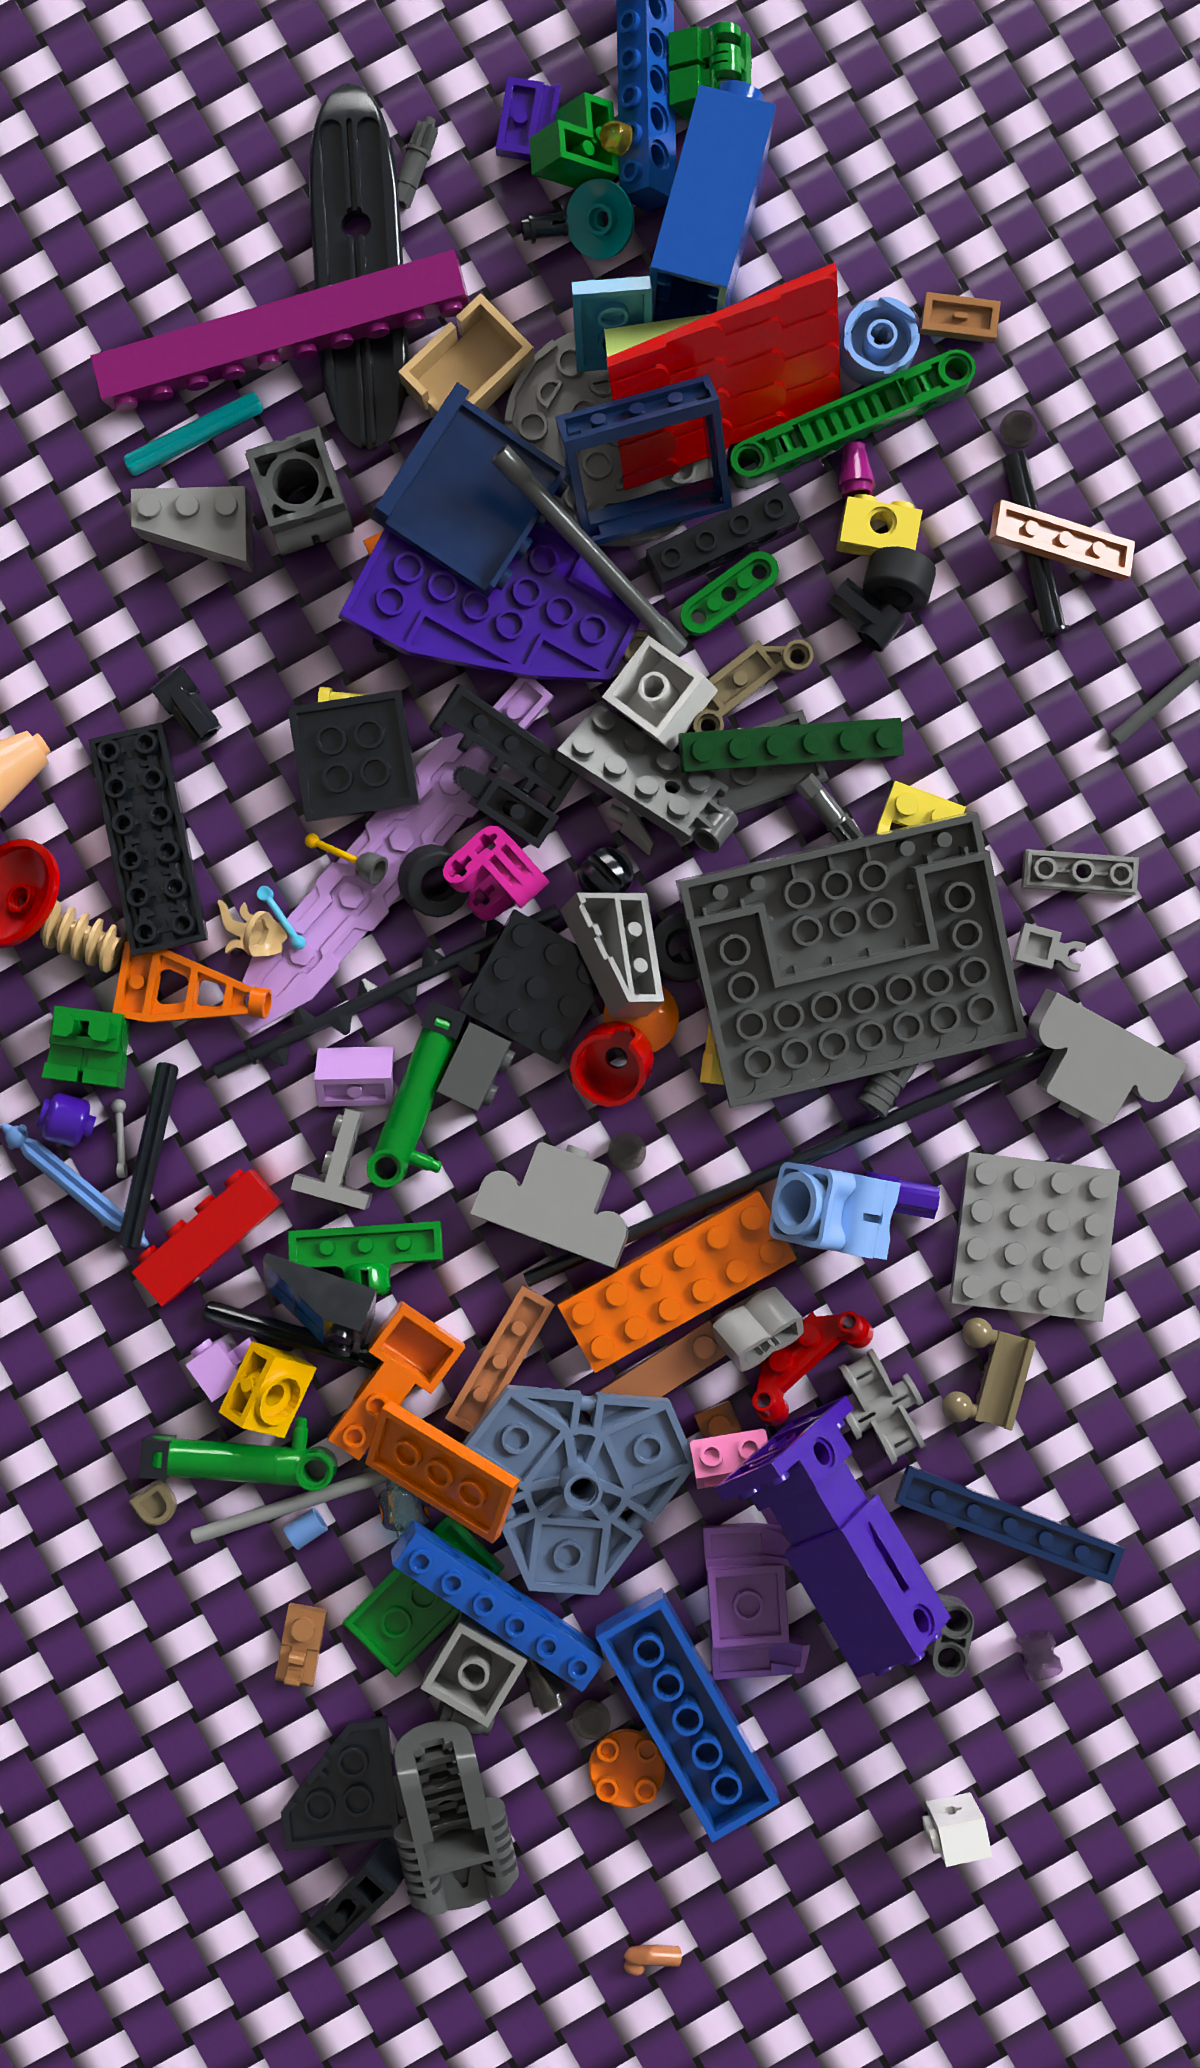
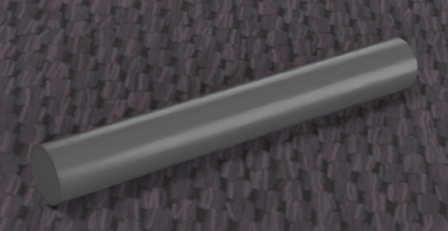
(1155, 704)

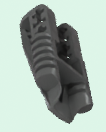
(455, 1839)

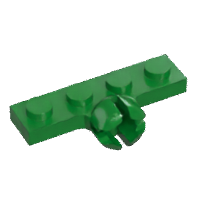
(367, 1249)

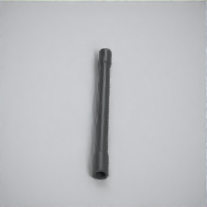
(522, 478)

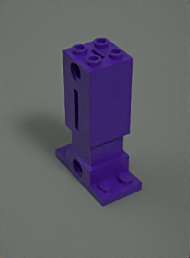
(842, 1543)

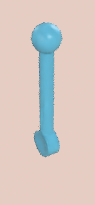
(266, 894)

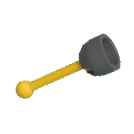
(369, 866)

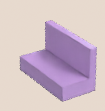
(354, 1076)

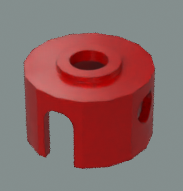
(598, 1078)

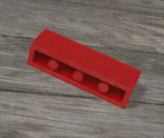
(206, 1237)

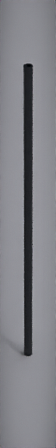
(805, 1157)

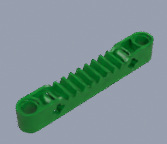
(851, 417)

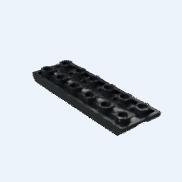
(148, 839)

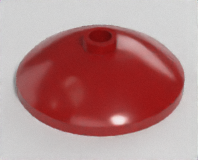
(26, 889)

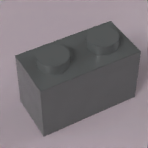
(475, 1067)

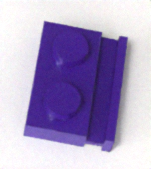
(525, 111)

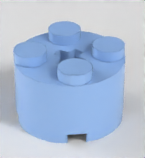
(874, 321)

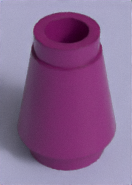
(855, 471)

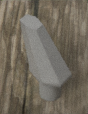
(632, 827)

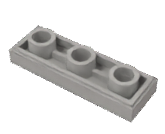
(1058, 872)

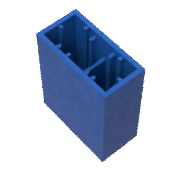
(711, 201)

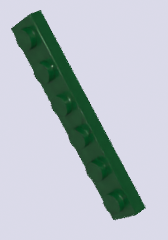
(790, 744)

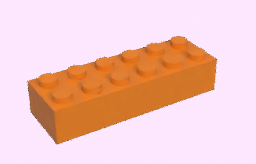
(675, 1281)

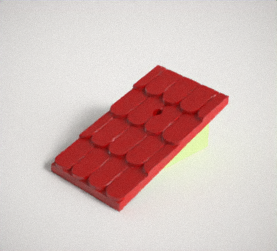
(764, 356)

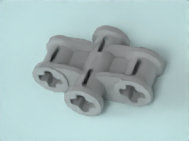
(882, 1406)

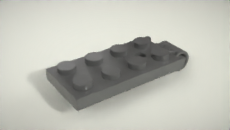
(638, 770)

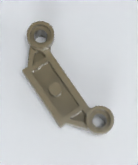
(749, 674)

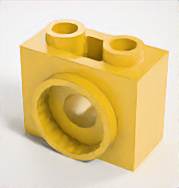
(267, 1390)

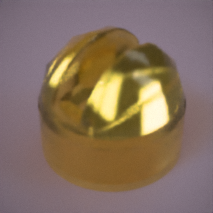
(616, 137)

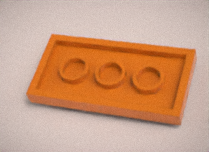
(441, 1471)

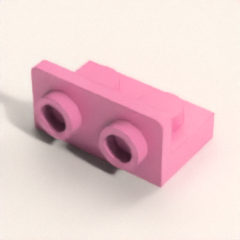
(720, 1455)

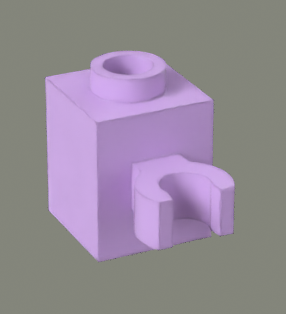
(217, 1365)

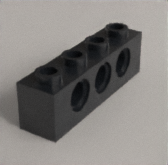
(722, 539)

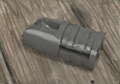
(884, 1089)

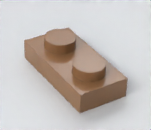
(960, 317)

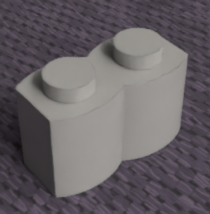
(758, 1328)

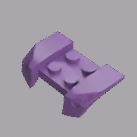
(749, 1602)

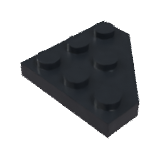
(347, 1791)

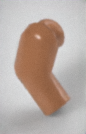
(651, 1955)

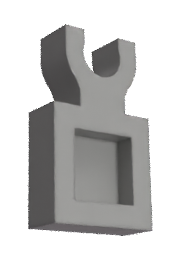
(1042, 947)

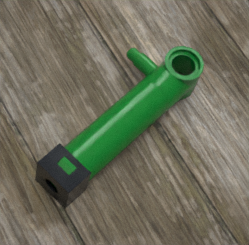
(416, 1095)
(237, 1462)

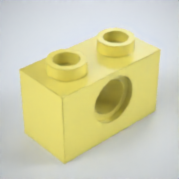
(857, 535)

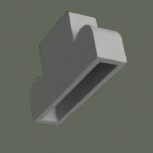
(1097, 1060)
(557, 1204)

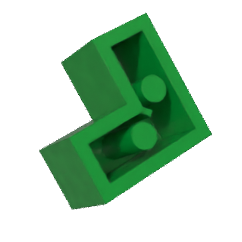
(571, 146)

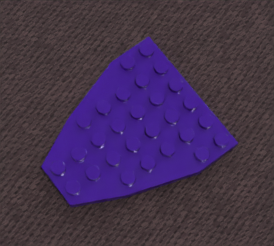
(544, 624)

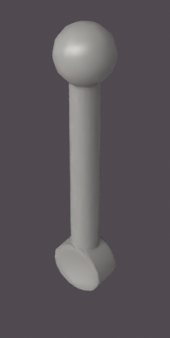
(119, 1106)

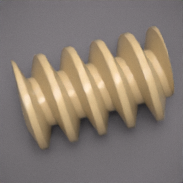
(82, 939)

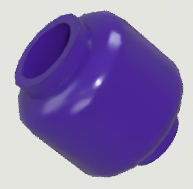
(65, 1119)

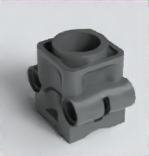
(291, 464)

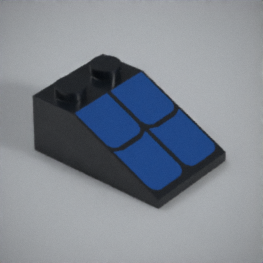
(327, 1305)

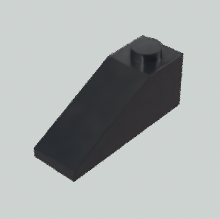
(358, 1896)

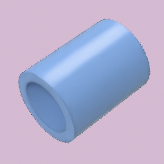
(305, 1528)

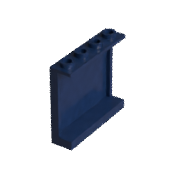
(457, 502)

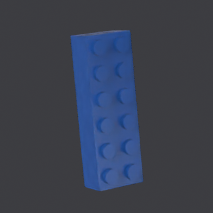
(687, 1715)

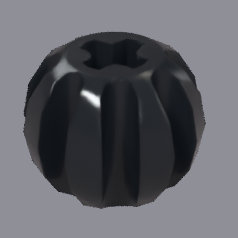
(606, 872)

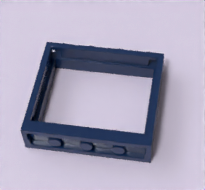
(633, 417)

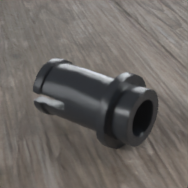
(544, 226)

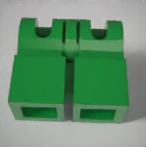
(706, 59)
(71, 1041)

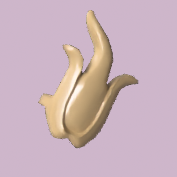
(258, 936)

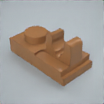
(301, 1645)

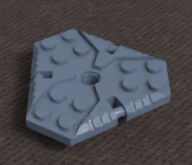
(626, 1451)

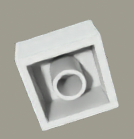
(660, 692)

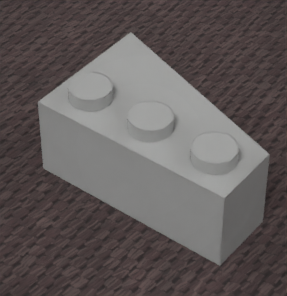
(198, 521)
(618, 949)

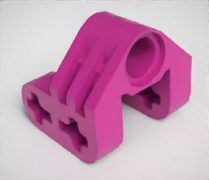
(498, 874)

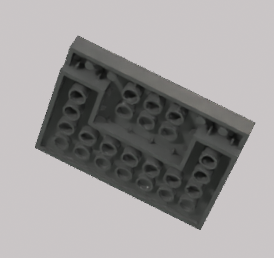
(852, 958)

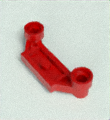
(791, 1363)

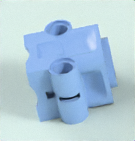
(833, 1210)

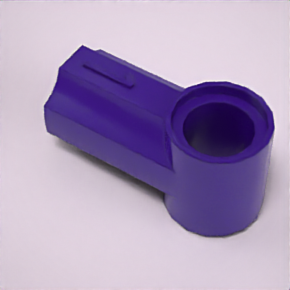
(913, 1198)

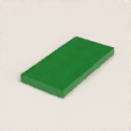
(406, 1616)

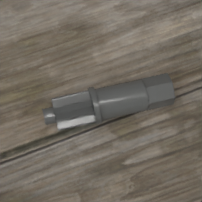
(415, 160)
(827, 809)

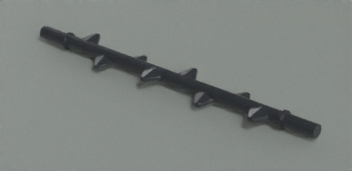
(370, 995)

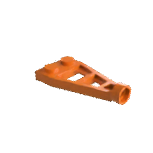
(140, 983)

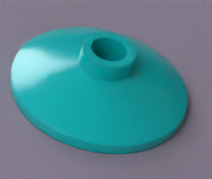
(586, 223)

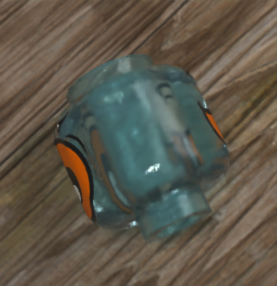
(400, 1507)

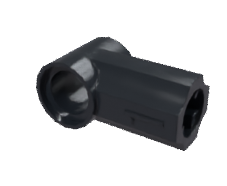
(873, 620)
(182, 699)

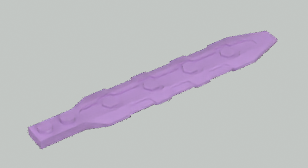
(345, 906)

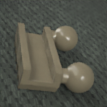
(1002, 1379)

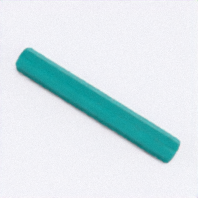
(193, 434)

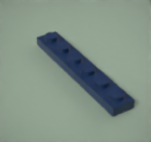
(1009, 1524)

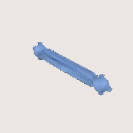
(66, 1178)

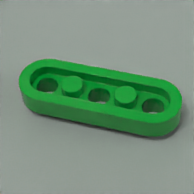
(740, 582)

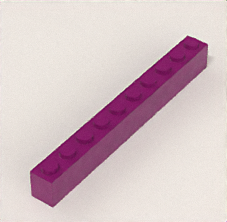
(281, 331)

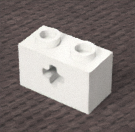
(957, 1829)

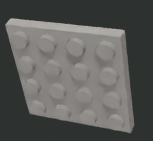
(1034, 1236)

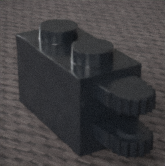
(506, 804)

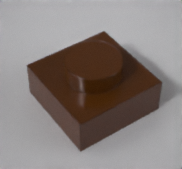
(717, 1420)

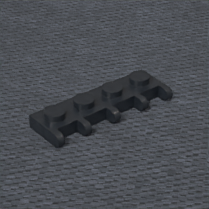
(507, 743)

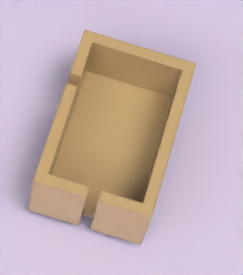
(482, 361)

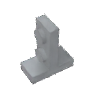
(336, 1166)

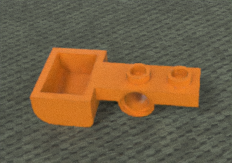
(411, 1354)

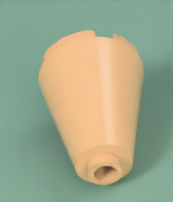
(20, 762)

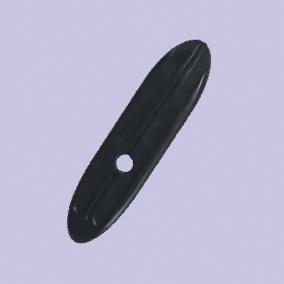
(352, 178)

